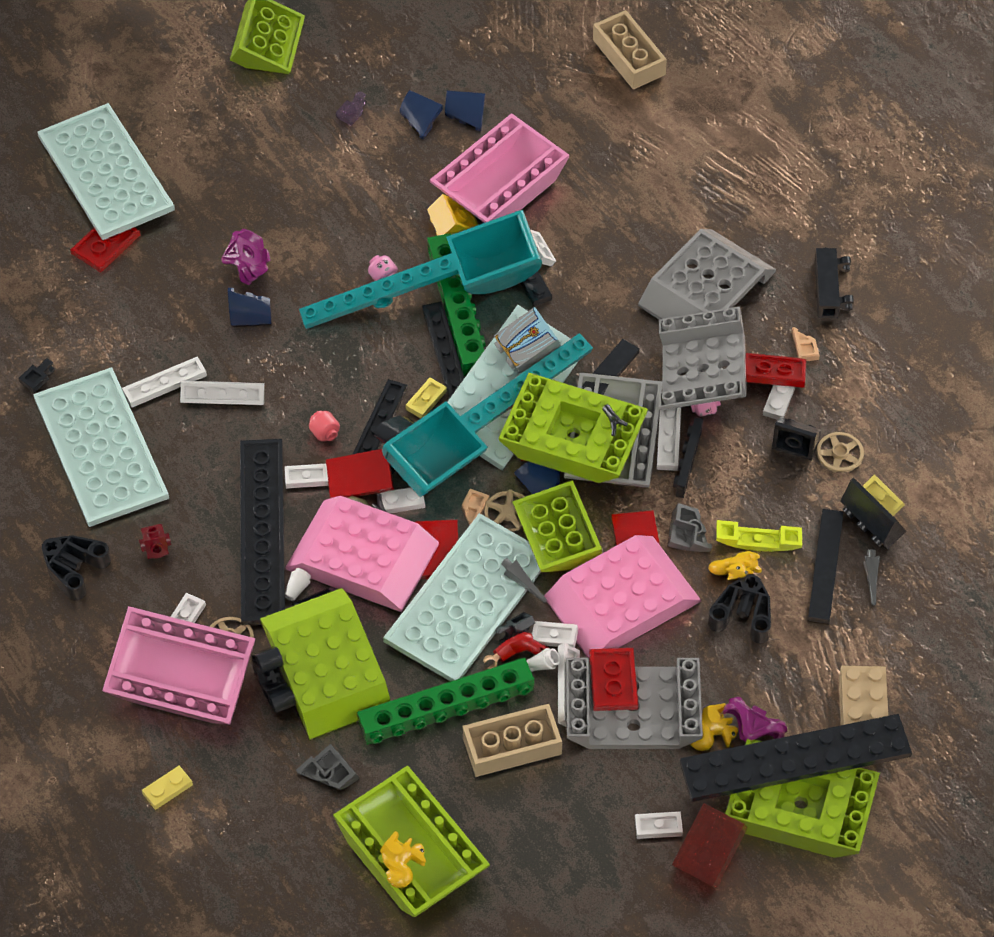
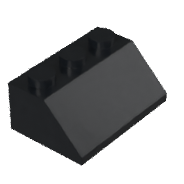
(871, 515)

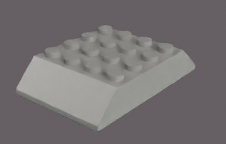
(640, 393)

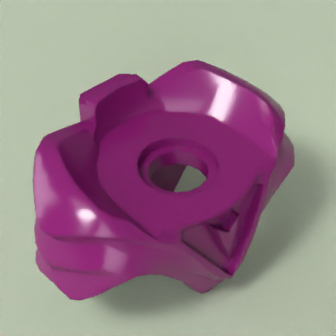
(251, 262)
(753, 722)

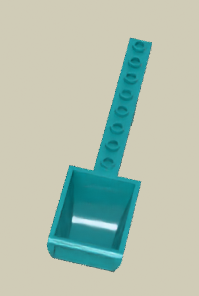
(484, 256)
(447, 442)

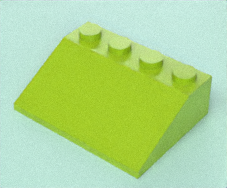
(267, 36)
(558, 528)

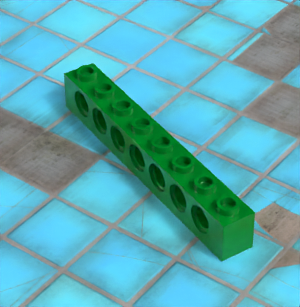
(458, 309)
(454, 692)

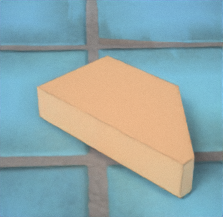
(805, 346)
(474, 504)

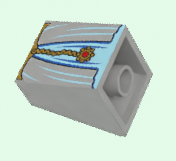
(526, 341)

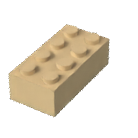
(629, 49)
(862, 693)
(512, 740)

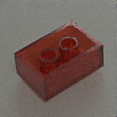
(709, 845)

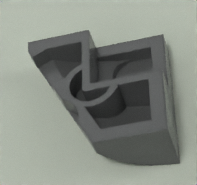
(687, 530)
(329, 769)

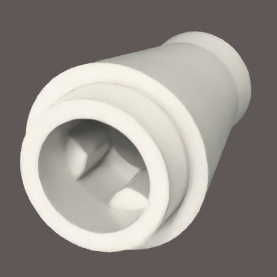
(297, 583)
(544, 660)

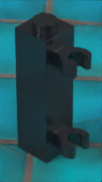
(828, 285)

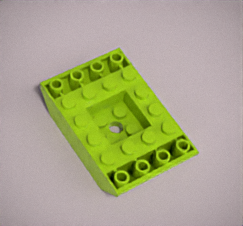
(551, 410)
(829, 824)

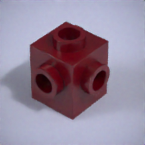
(154, 541)

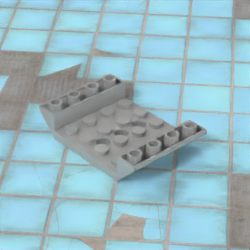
(684, 290)
(701, 343)
(666, 714)

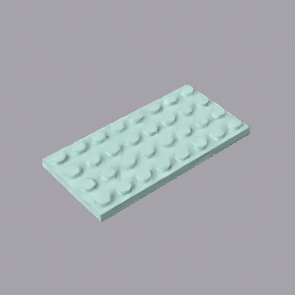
(105, 171)
(487, 377)
(101, 447)
(463, 600)

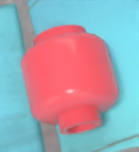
(324, 426)

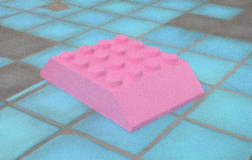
(502, 170)
(364, 552)
(621, 594)
(178, 666)

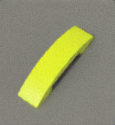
(758, 539)

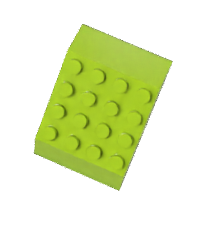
(326, 661)
(411, 810)

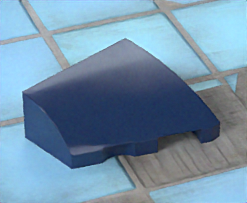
(465, 107)
(420, 112)
(248, 309)

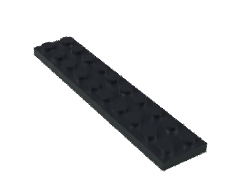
(261, 529)
(795, 757)

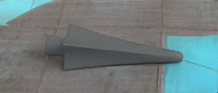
(871, 567)
(517, 574)

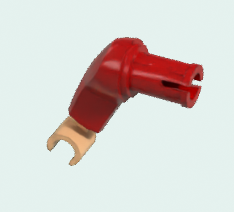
(515, 644)

